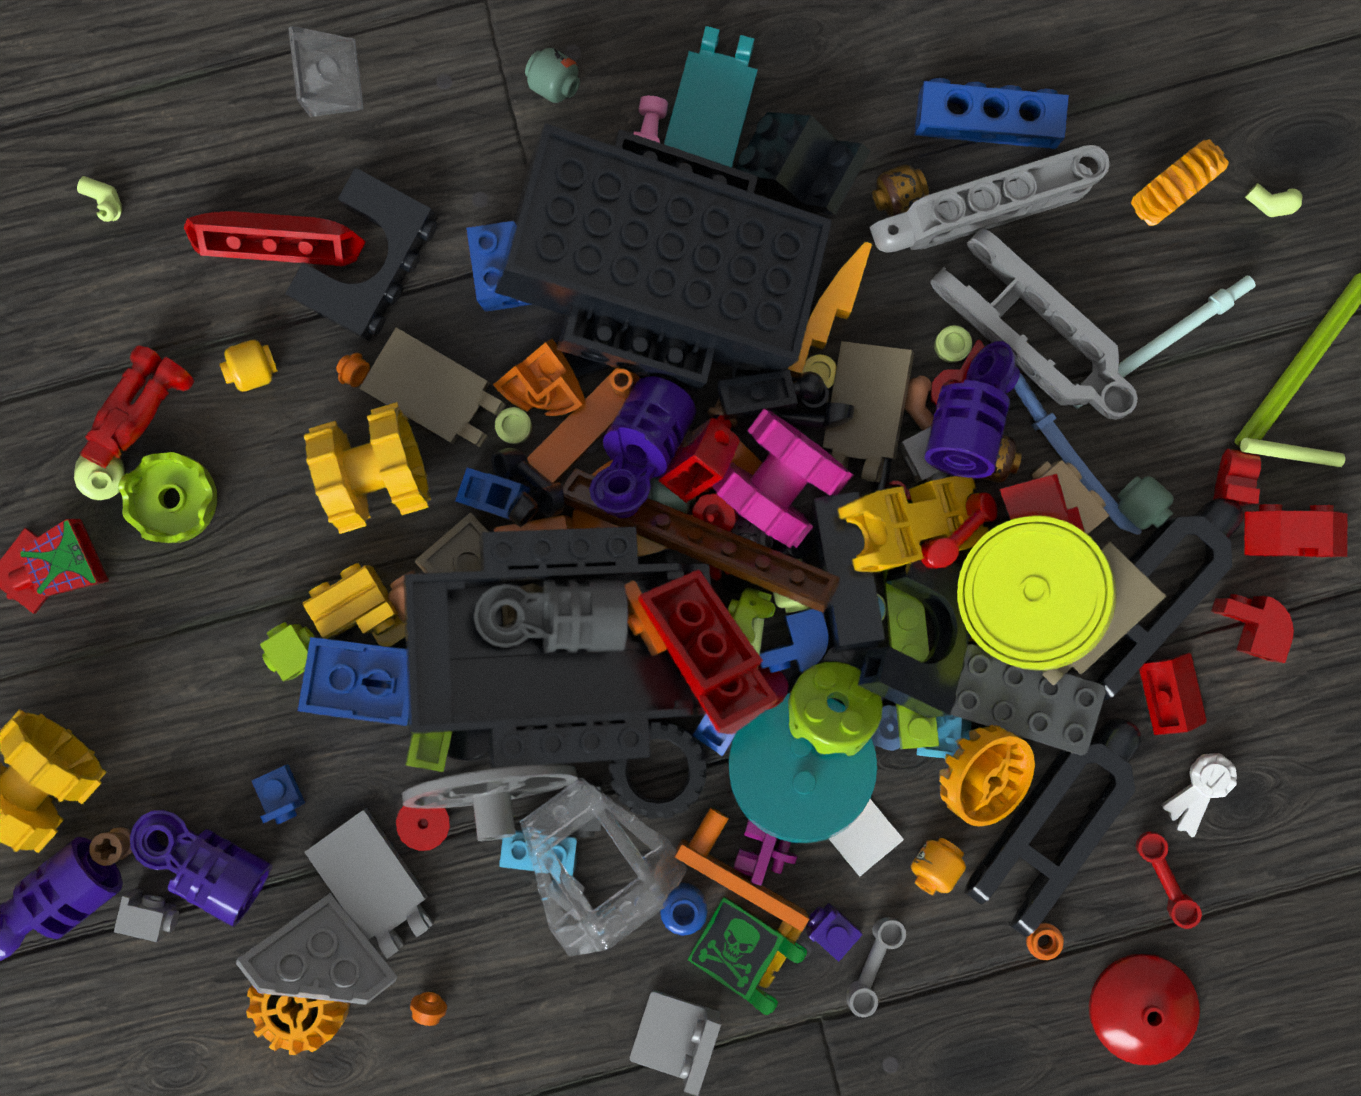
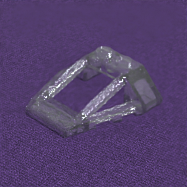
(598, 929)

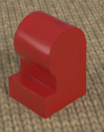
(1238, 477)

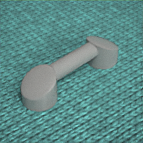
(888, 934)

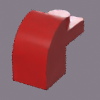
(1267, 625)

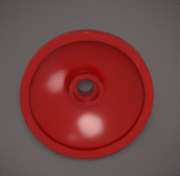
(1125, 998)

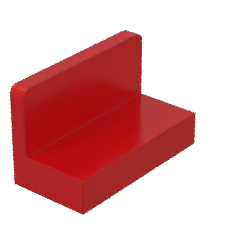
(1173, 695)

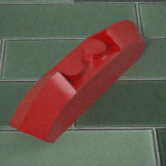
(273, 238)

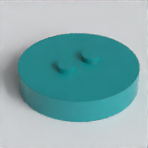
(791, 786)

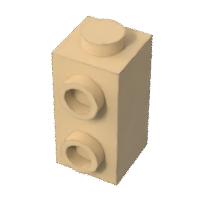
(1075, 493)

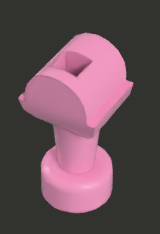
(652, 109)

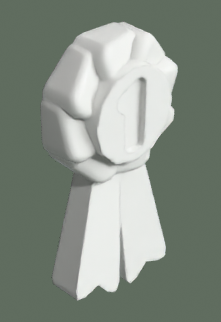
(1210, 777)

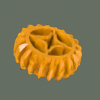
(1179, 182)

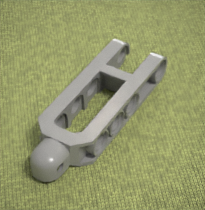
(1036, 189)
(1102, 388)

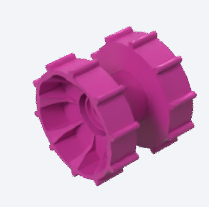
(769, 493)

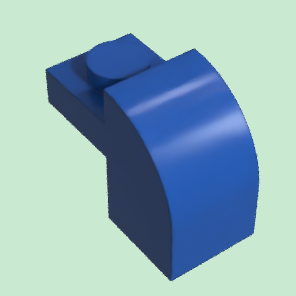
(488, 492)
(808, 642)

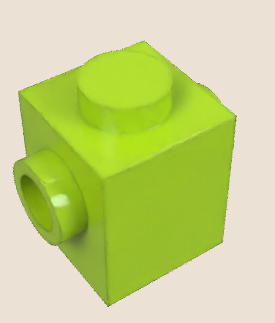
(287, 650)

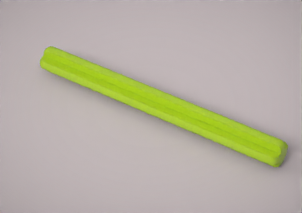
(1303, 362)

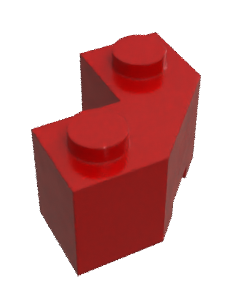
(1296, 533)

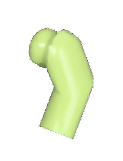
(106, 197)
(1275, 204)

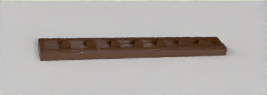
(714, 546)

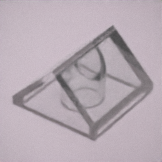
(325, 72)

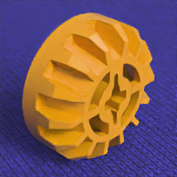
(987, 775)
(301, 1037)

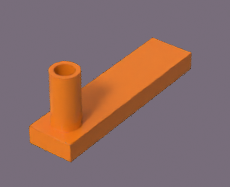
(583, 426)
(697, 856)

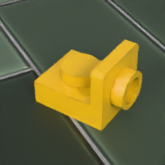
(383, 624)

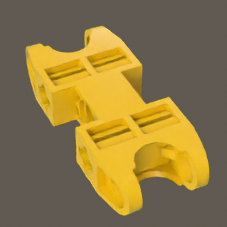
(896, 528)

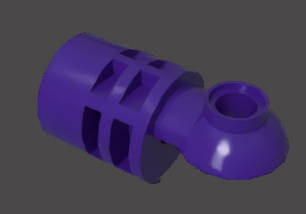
(973, 415)
(641, 444)
(207, 867)
(57, 896)

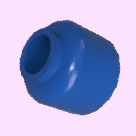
(686, 910)

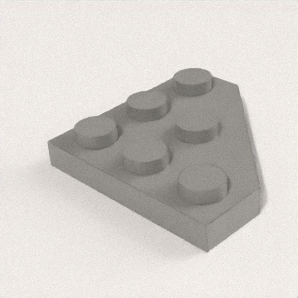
(318, 958)

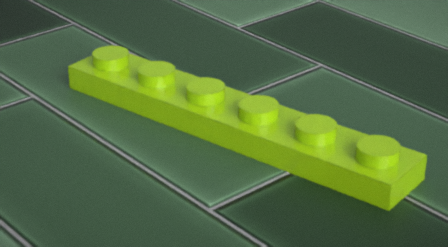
(909, 635)

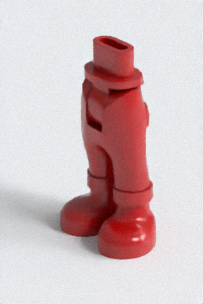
(119, 422)

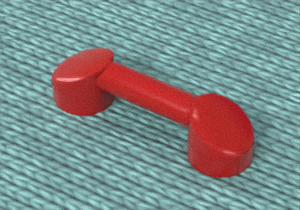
(944, 551)
(1181, 907)

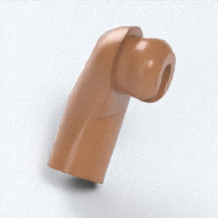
(916, 401)

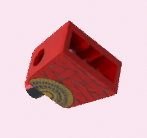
(709, 445)

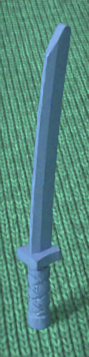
(1045, 423)

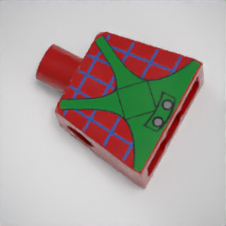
(59, 561)

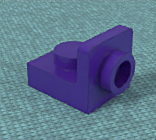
(832, 931)

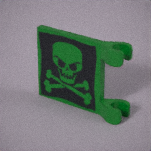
(740, 949)

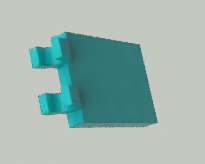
(712, 100)

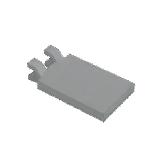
(371, 881)

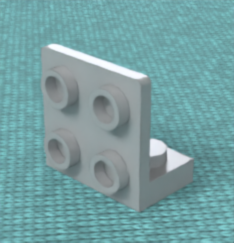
(676, 1038)

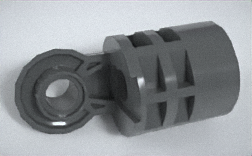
(563, 615)

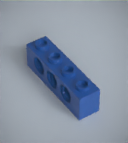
(1009, 128)

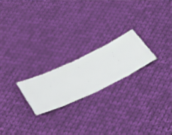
(867, 839)

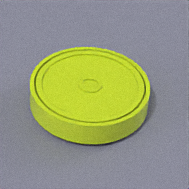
(1036, 593)

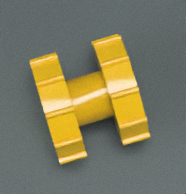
(348, 474)
(42, 763)

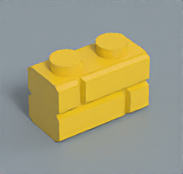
(346, 601)

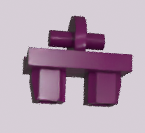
(756, 864)

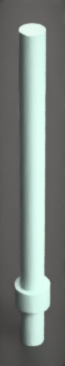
(1217, 303)

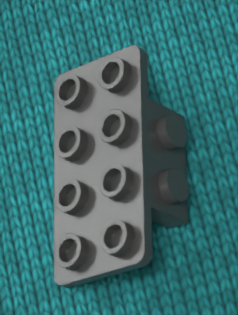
(1027, 702)

